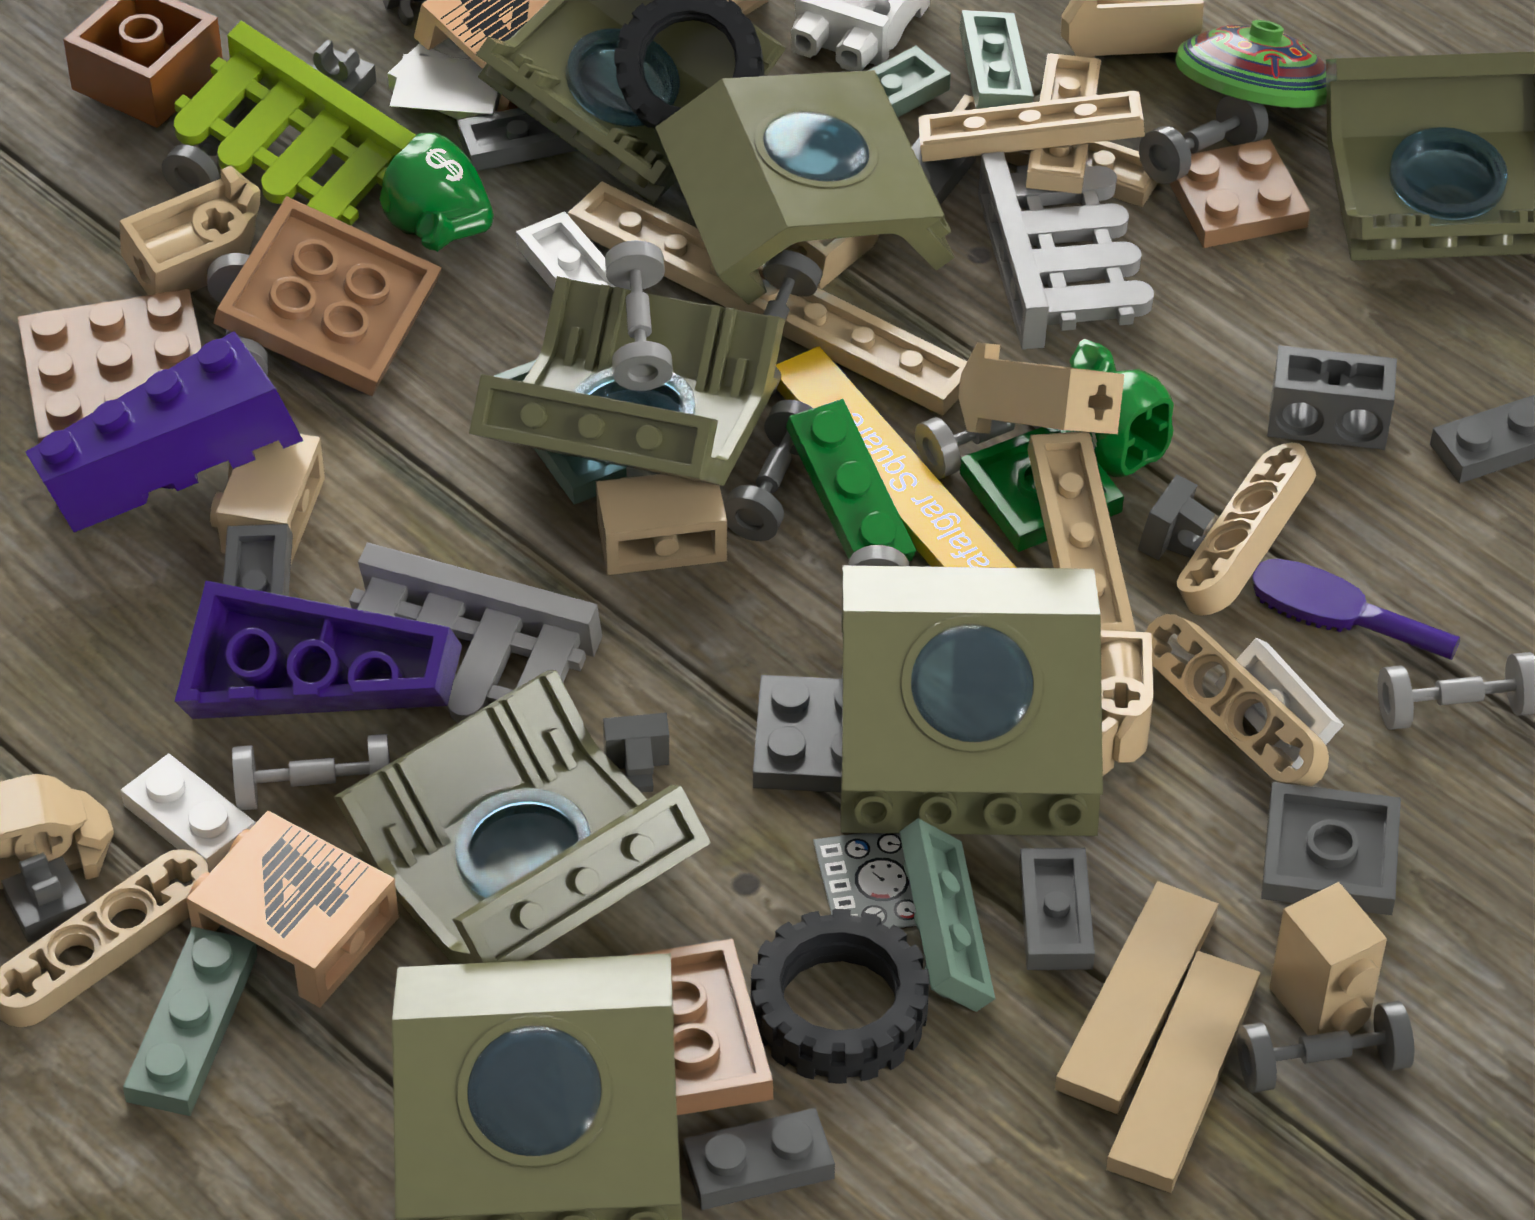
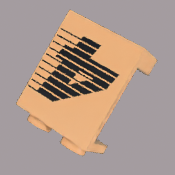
(470, 24)
(297, 902)

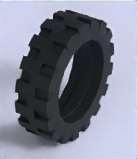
(661, 14)
(847, 1051)

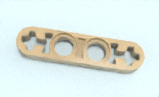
(1246, 529)
(1236, 697)
(94, 930)

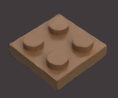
(1240, 194)

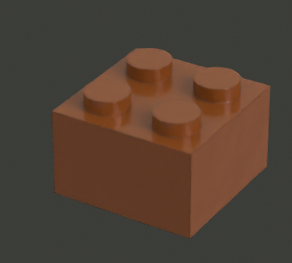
(143, 55)

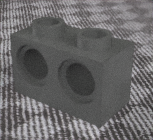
(1332, 397)

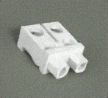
(854, 29)

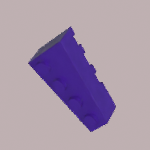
(164, 434)
(306, 656)

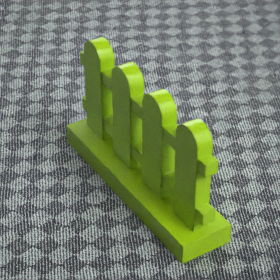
(296, 96)

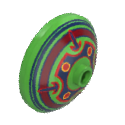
(1255, 65)

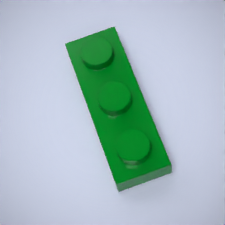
(847, 479)

